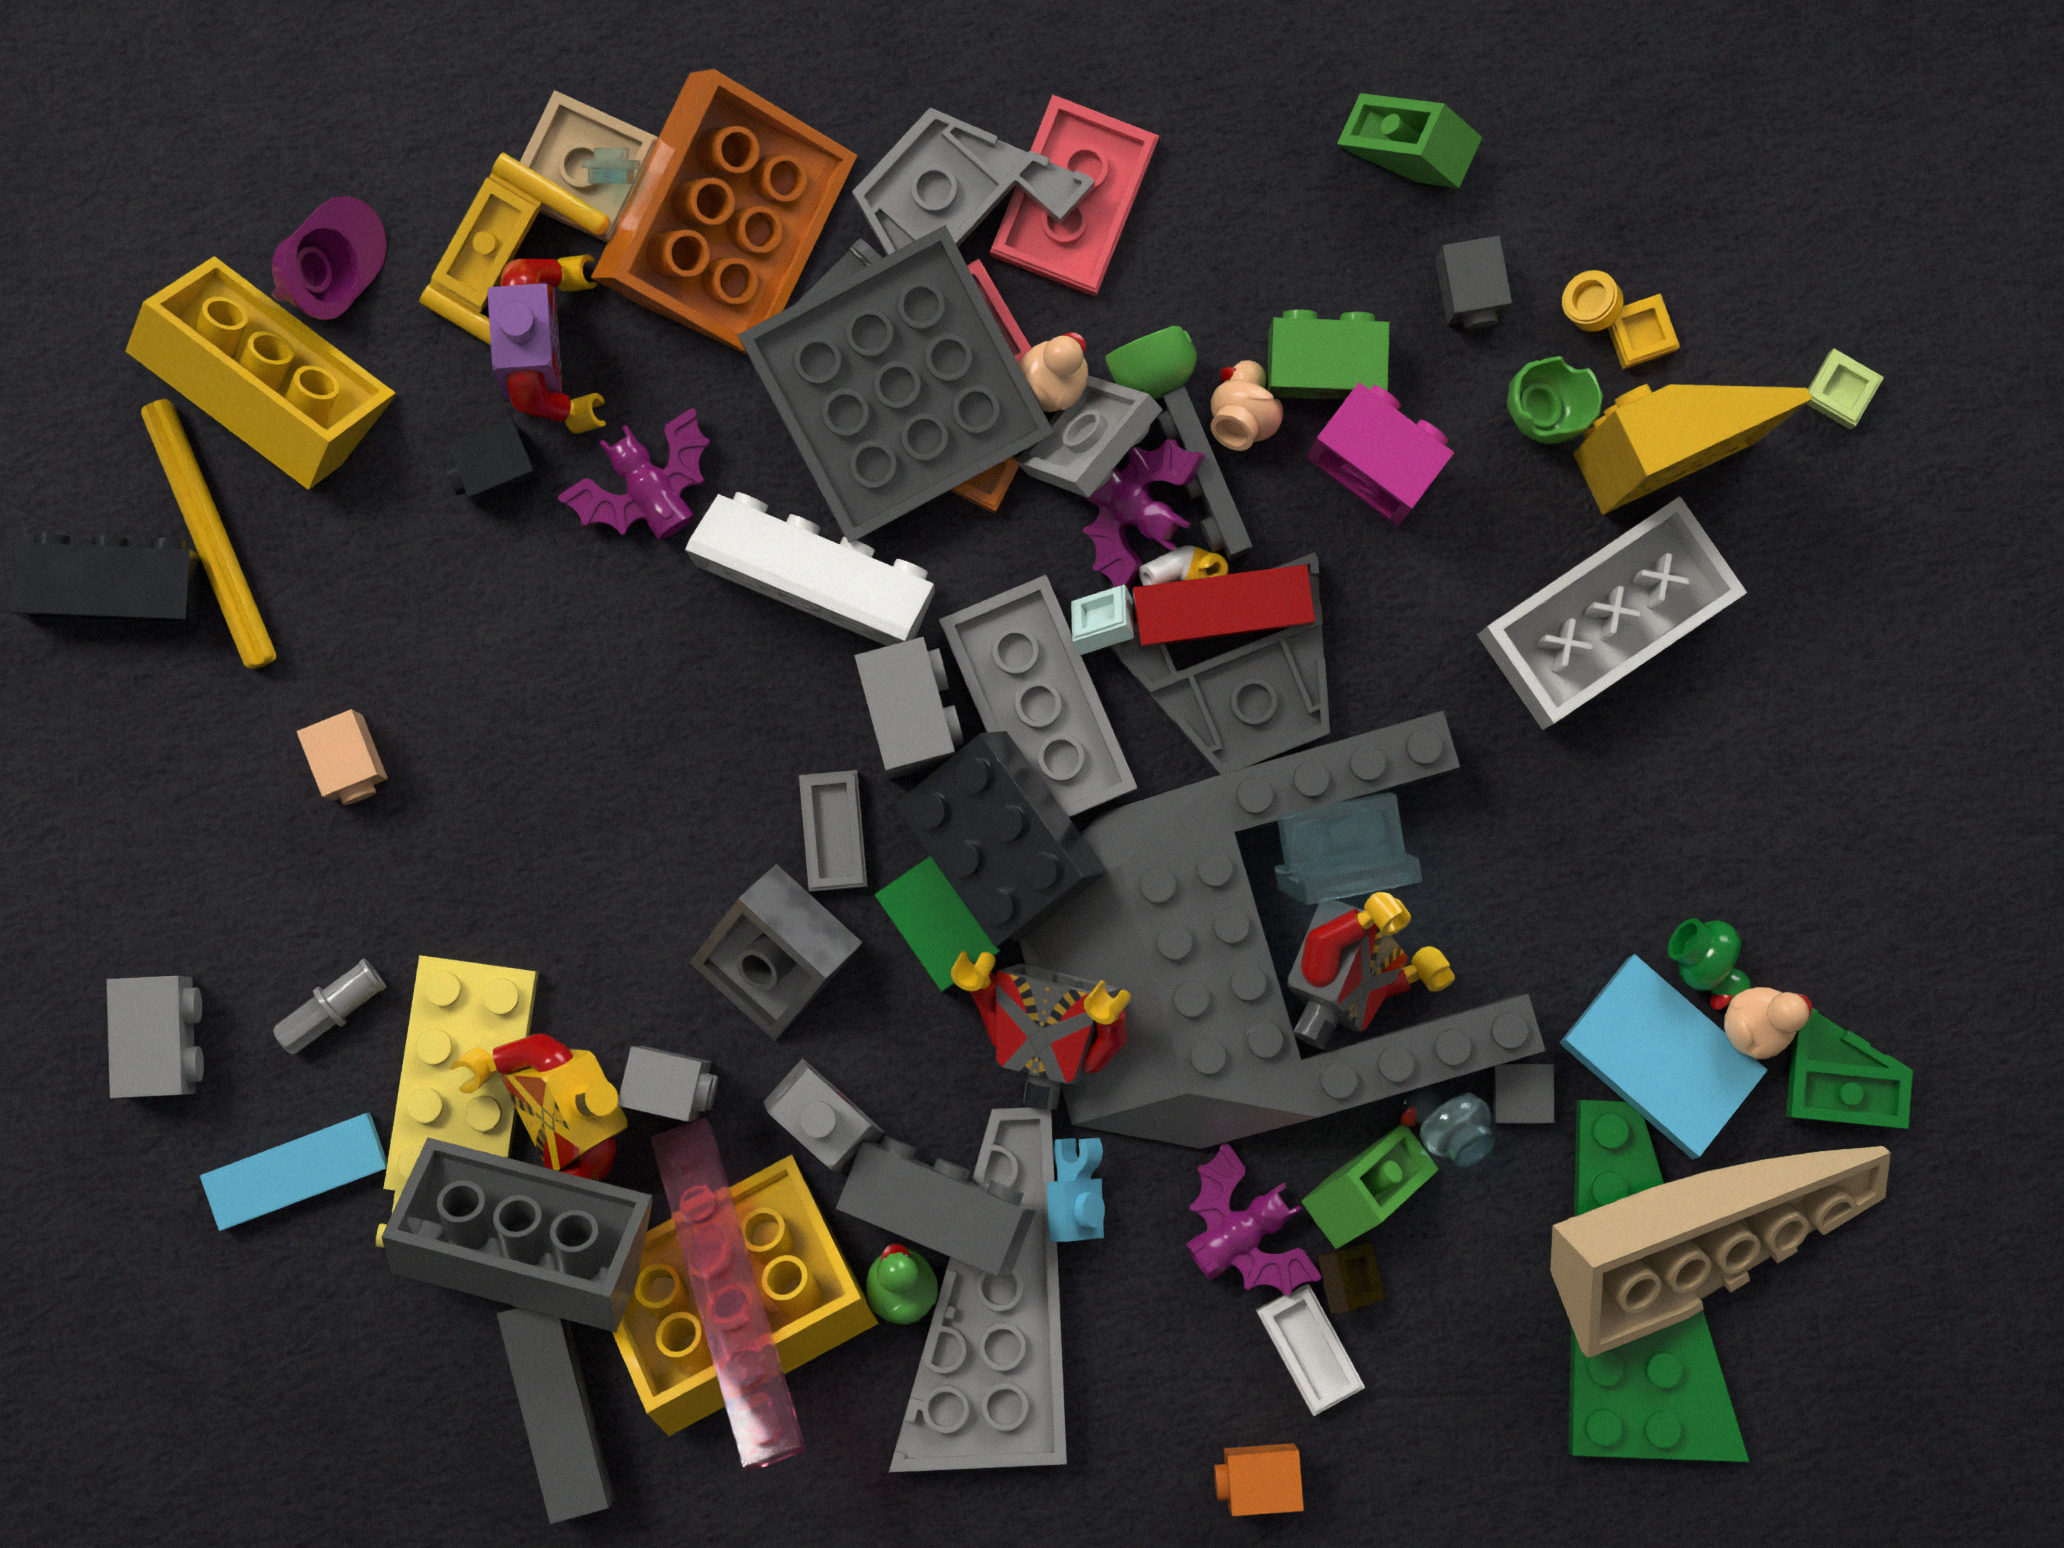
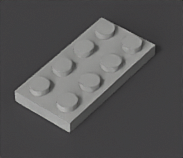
(1037, 689)

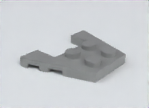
(955, 178)

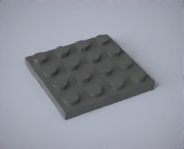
(896, 384)

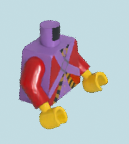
(527, 340)

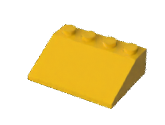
(1675, 432)
(801, 1277)

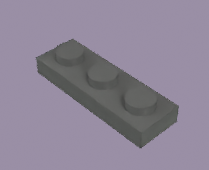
(1223, 526)

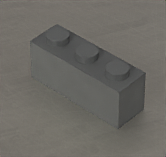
(937, 1206)

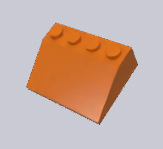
(724, 211)

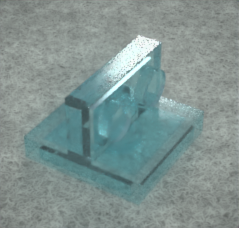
(1344, 850)

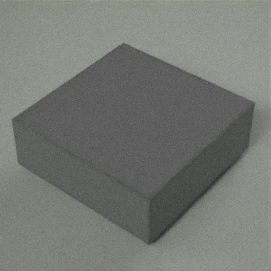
(1523, 1093)

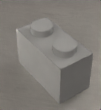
(153, 1036)
(667, 1084)

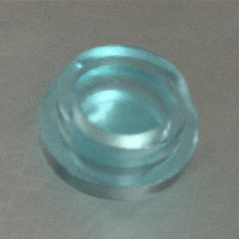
(611, 166)

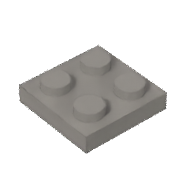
(1091, 437)

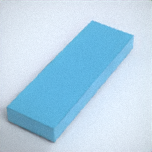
(294, 1171)

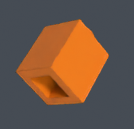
(1260, 1479)

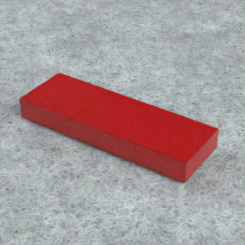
(1223, 605)

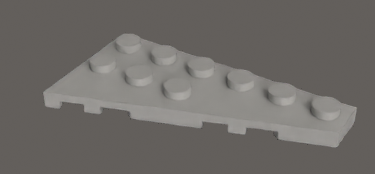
(994, 1346)

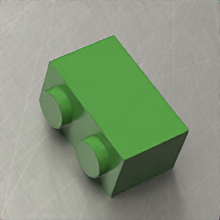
(1325, 355)

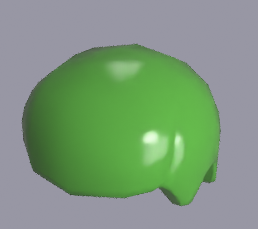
(1154, 362)
(1553, 400)

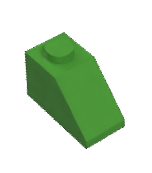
(1411, 138)
(1370, 1186)

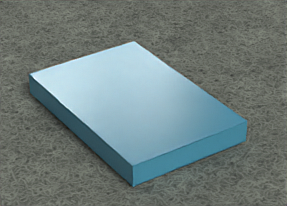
(1663, 1057)

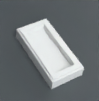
(1310, 1349)

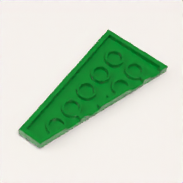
(1663, 1389)

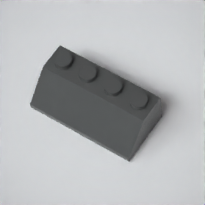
(519, 1234)

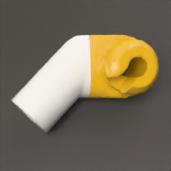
(1182, 565)

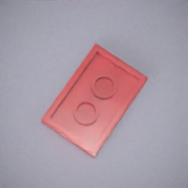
(1085, 242)

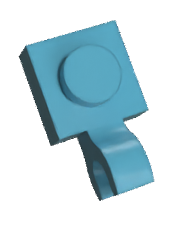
(1075, 1199)

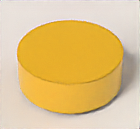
(1592, 301)

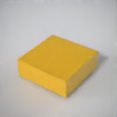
(1643, 332)

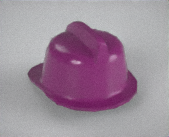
(330, 258)

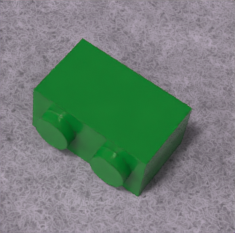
(934, 921)

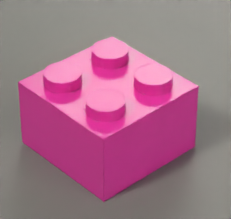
(1380, 452)

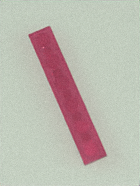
(727, 1295)

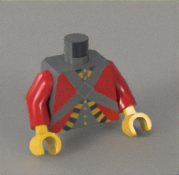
(1355, 964)
(1046, 1023)

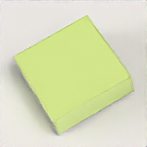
(1843, 389)

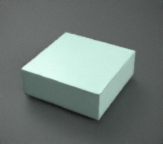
(1102, 619)

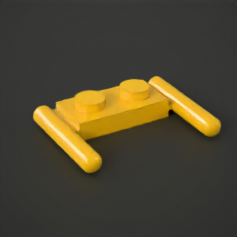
(492, 237)

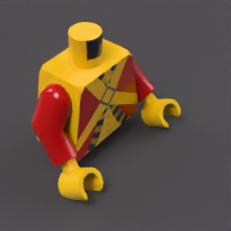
(559, 1098)

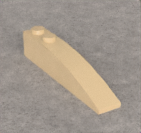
(1671, 1245)

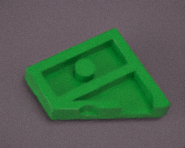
(1845, 1078)

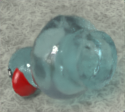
(1450, 1129)

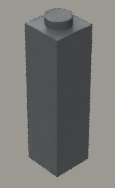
(556, 1413)

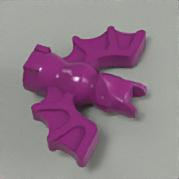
(651, 491)
(1128, 501)
(1235, 1235)

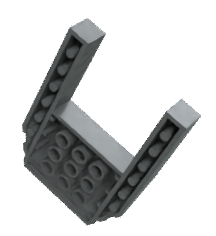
(1183, 935)

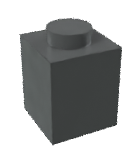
(1473, 282)

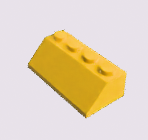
(258, 371)

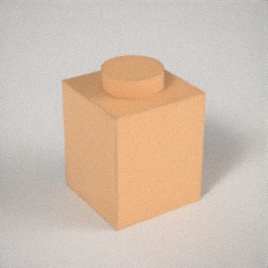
(343, 757)

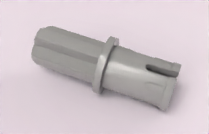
(328, 1007)

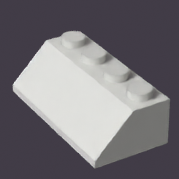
(811, 572)

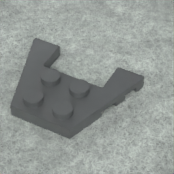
(1248, 699)

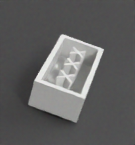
(1611, 613)

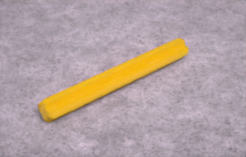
(208, 534)

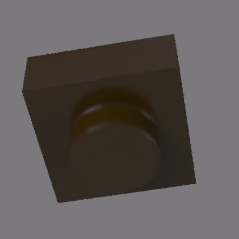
(1351, 1277)

